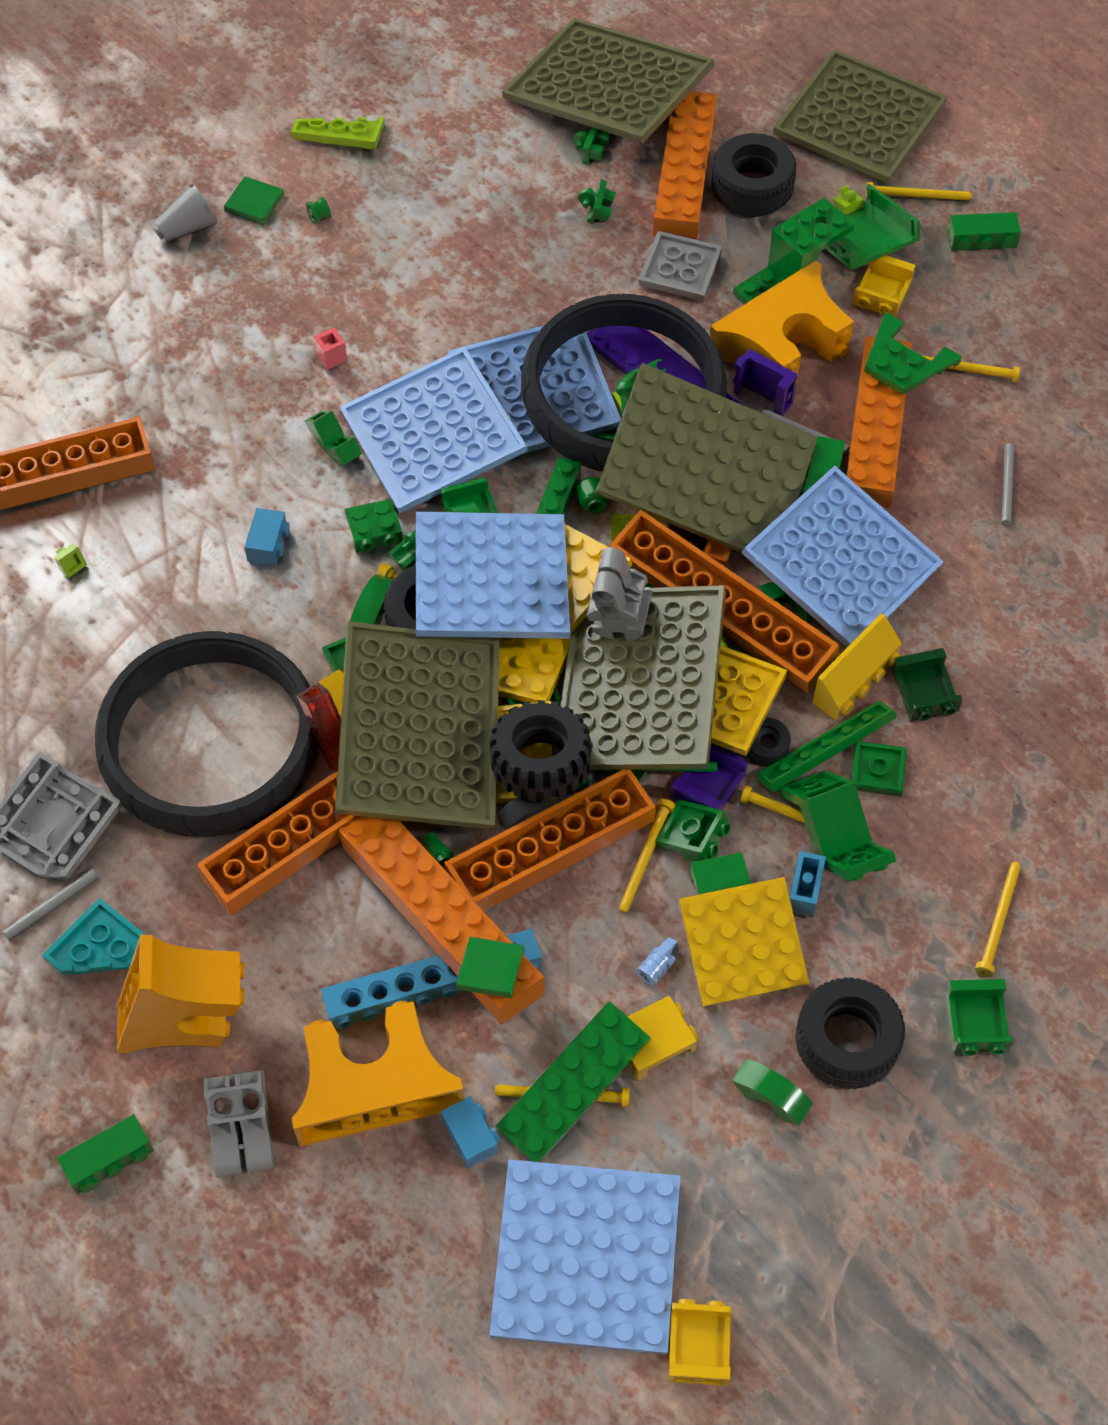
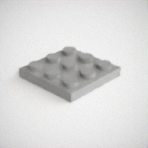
(680, 266)

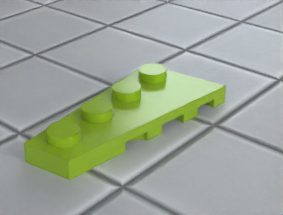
(339, 132)

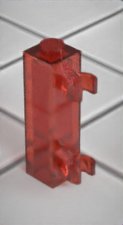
(323, 720)

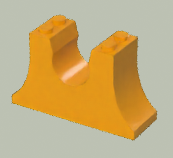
(785, 315)
(178, 996)
(362, 1097)

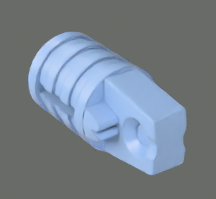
(658, 962)

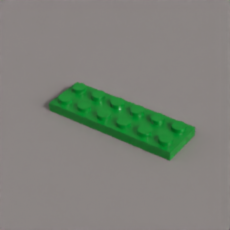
(573, 1082)

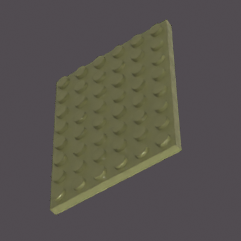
(608, 79)
(703, 460)
(652, 695)
(417, 727)

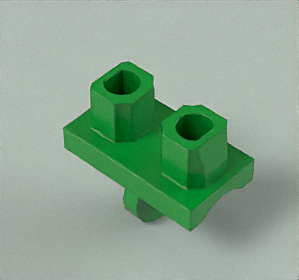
(589, 142)
(595, 199)
(405, 552)

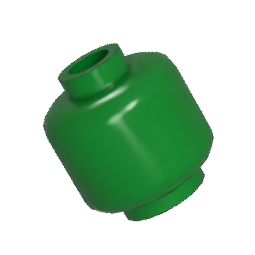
(587, 497)

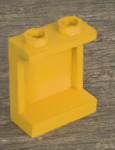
(884, 285)
(668, 1035)
(700, 1343)

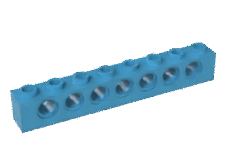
(391, 981)

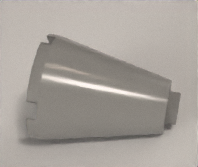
(185, 215)

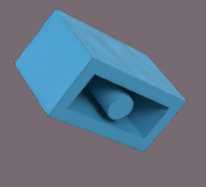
(266, 536)
(806, 883)
(470, 1132)

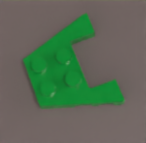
(898, 364)

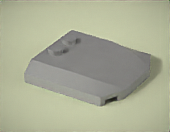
(53, 818)

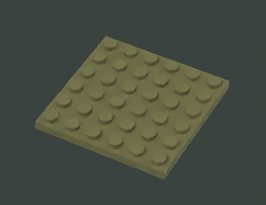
(860, 115)

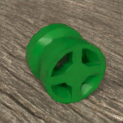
(318, 210)

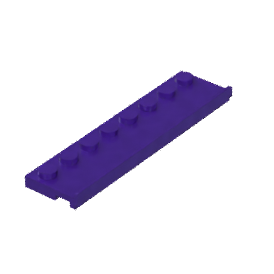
(631, 346)

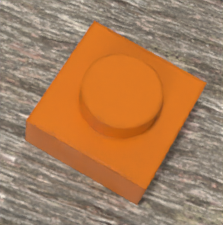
(718, 552)

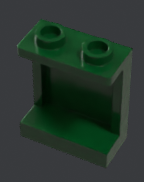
(925, 685)

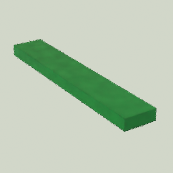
(825, 746)

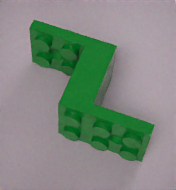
(796, 245)
(837, 825)

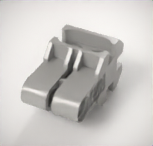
(618, 597)
(253, 1122)

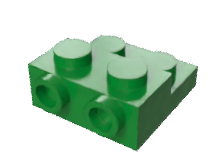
(373, 525)
(694, 830)

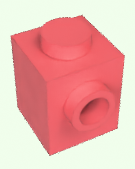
(330, 348)

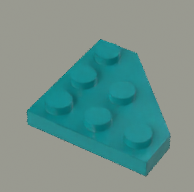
(95, 942)

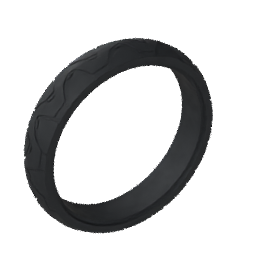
(598, 313)
(170, 657)

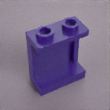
(766, 379)
(712, 788)

